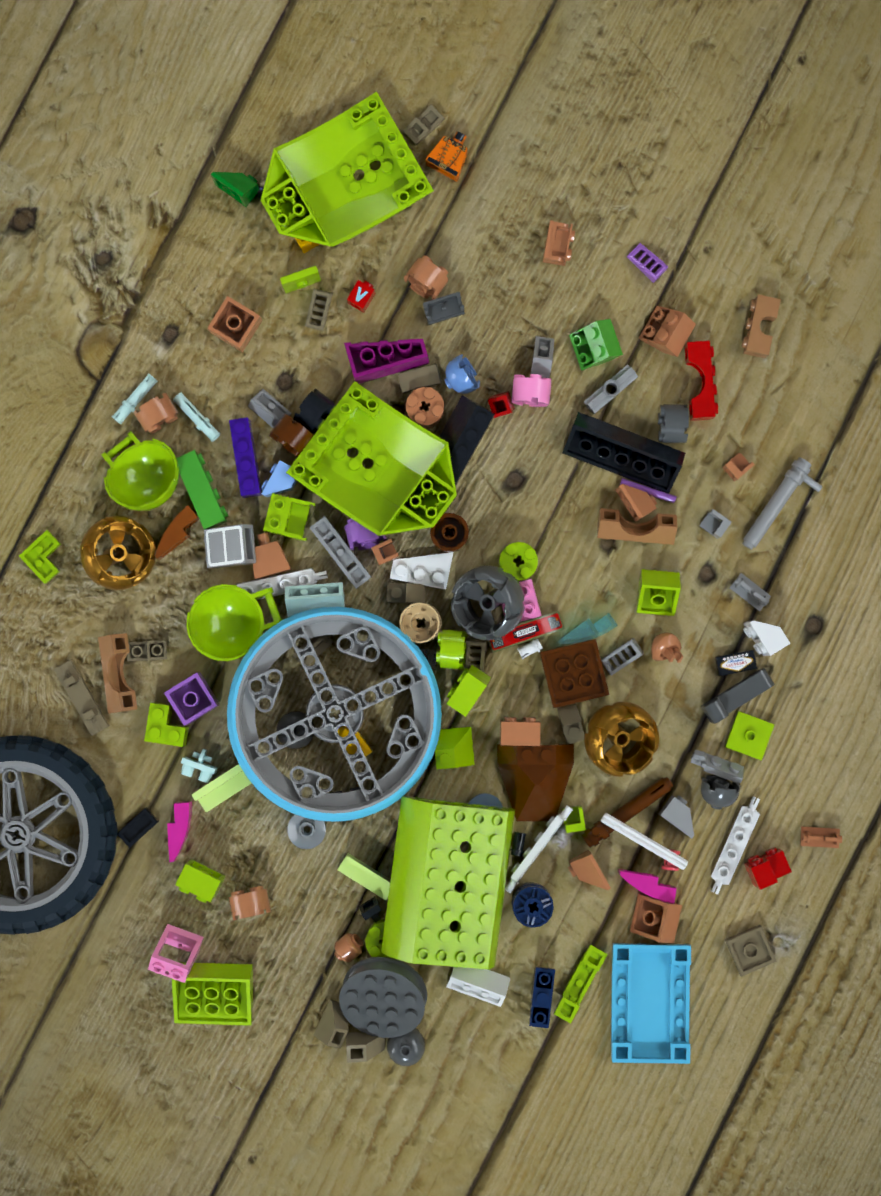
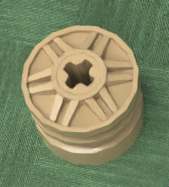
(409, 622)

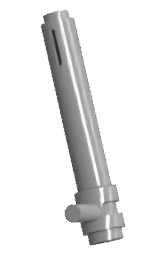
(793, 478)

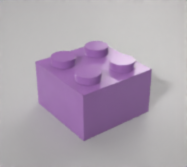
(192, 698)

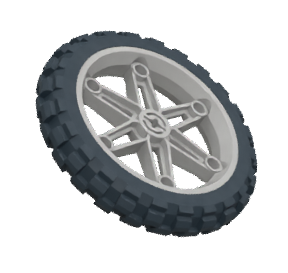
(96, 825)

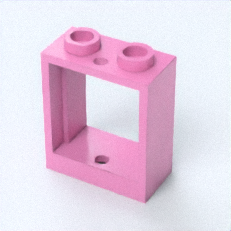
(180, 939)

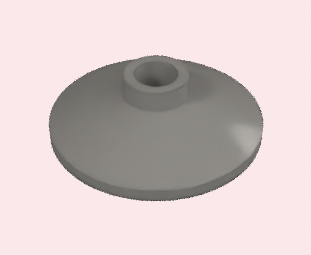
(300, 837)

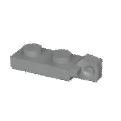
(718, 766)

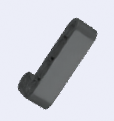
(737, 695)

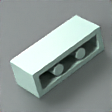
(313, 596)

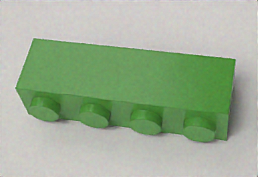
(201, 491)

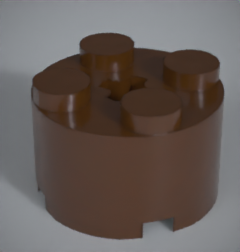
(291, 435)
(460, 535)

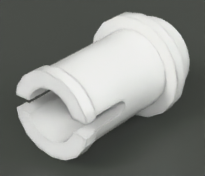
(530, 648)

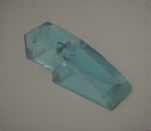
(588, 630)

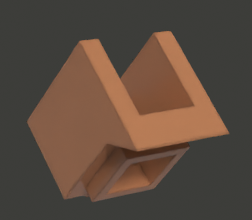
(385, 552)

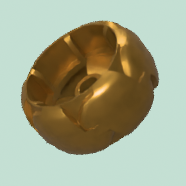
(140, 564)
(605, 725)

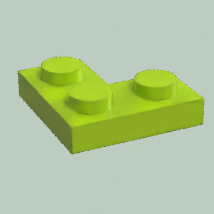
(37, 556)

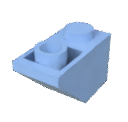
(279, 480)

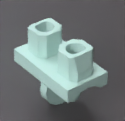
(206, 770)

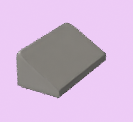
(267, 408)

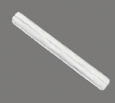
(644, 841)

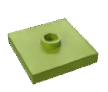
(300, 279)
(749, 735)

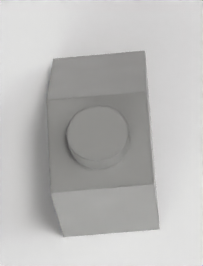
(542, 356)
(678, 814)

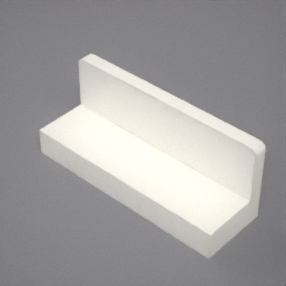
(479, 984)

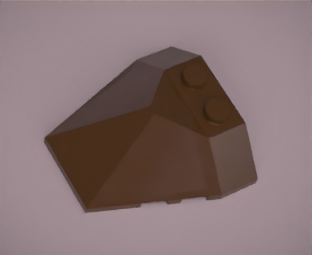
(535, 778)

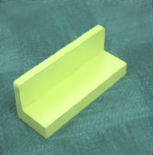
(221, 788)
(365, 876)

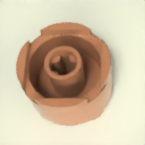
(426, 278)
(430, 398)
(156, 413)
(249, 903)

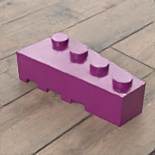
(385, 358)

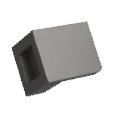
(715, 523)

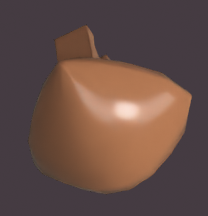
(666, 647)

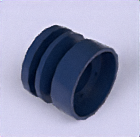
(531, 893)

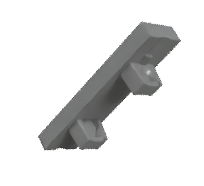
(340, 552)

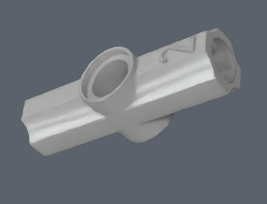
(602, 397)

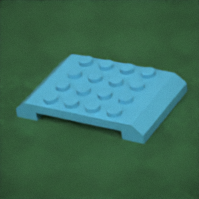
(650, 1003)

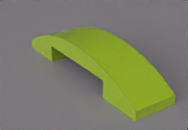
(579, 983)

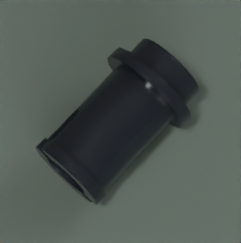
(518, 844)

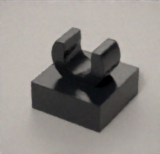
(371, 909)

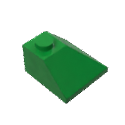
(237, 185)

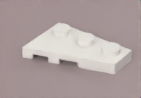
(424, 570)

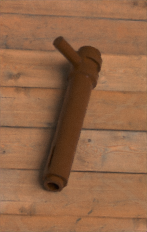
(628, 811)

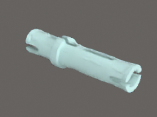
(134, 399)
(202, 423)

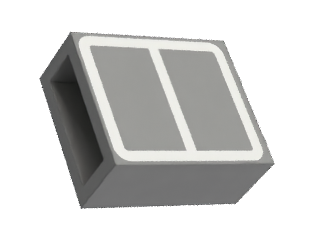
(229, 546)

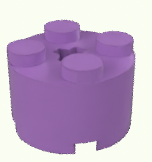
(361, 537)

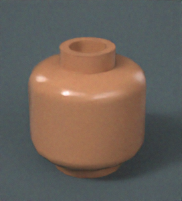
(348, 947)

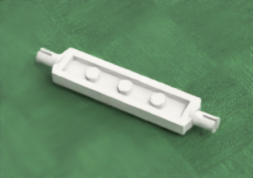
(279, 582)
(735, 845)
(532, 853)

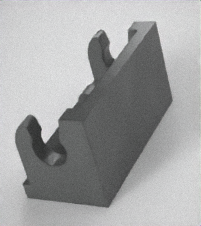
(443, 308)

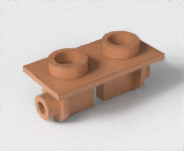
(820, 837)

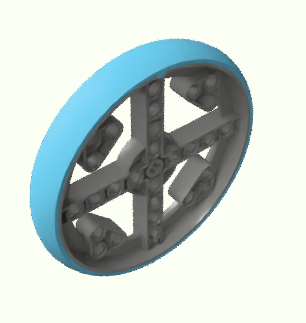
(424, 725)

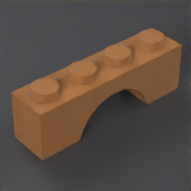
(659, 530)
(113, 653)

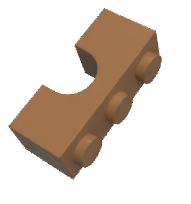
(756, 342)

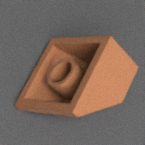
(636, 501)
(587, 870)

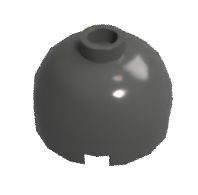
(299, 730)
(719, 791)
(406, 1049)

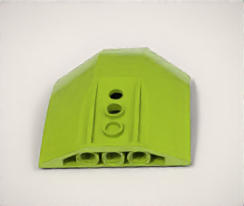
(313, 183)
(410, 472)

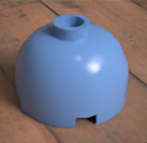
(461, 375)

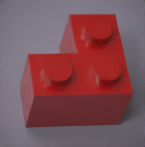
(767, 868)

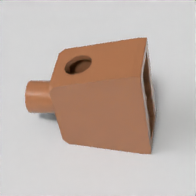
(269, 558)

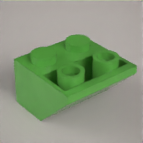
(595, 344)

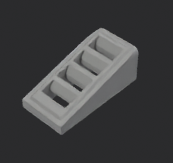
(639, 652)

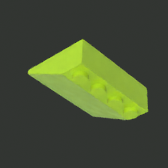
(214, 995)

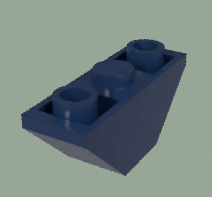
(541, 997)

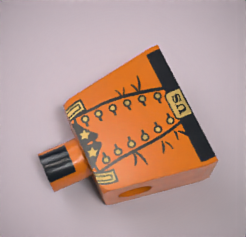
(449, 156)

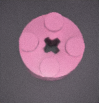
(531, 391)

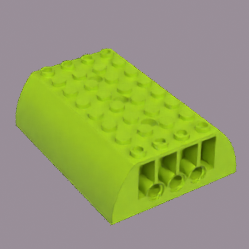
(425, 876)

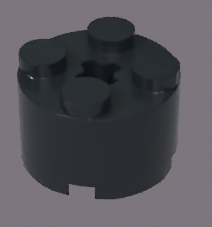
(314, 410)

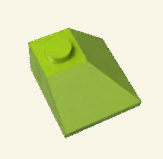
(454, 748)

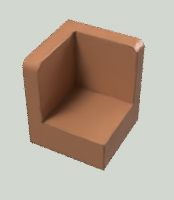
(737, 466)

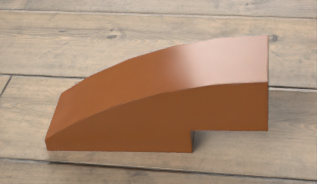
(176, 533)

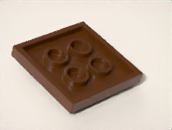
(574, 673)

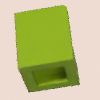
(575, 820)

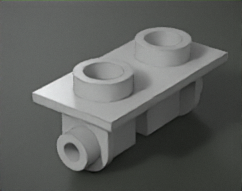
(750, 592)

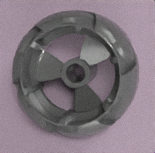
(507, 591)

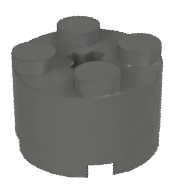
(673, 423)

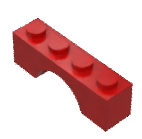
(698, 356)

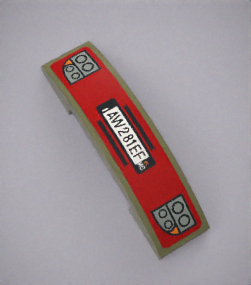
(528, 631)

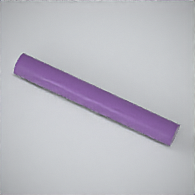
(655, 493)

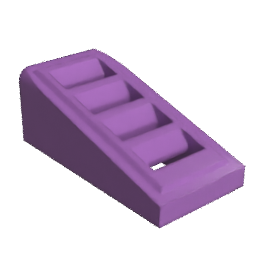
(651, 257)

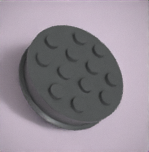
(383, 997)

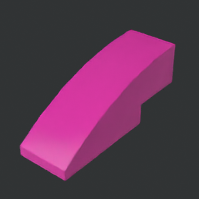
(179, 828)
(649, 885)

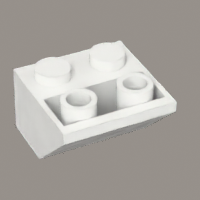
(767, 637)

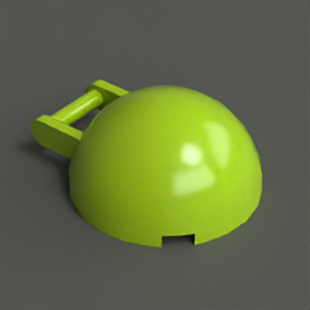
(142, 474)
(228, 621)

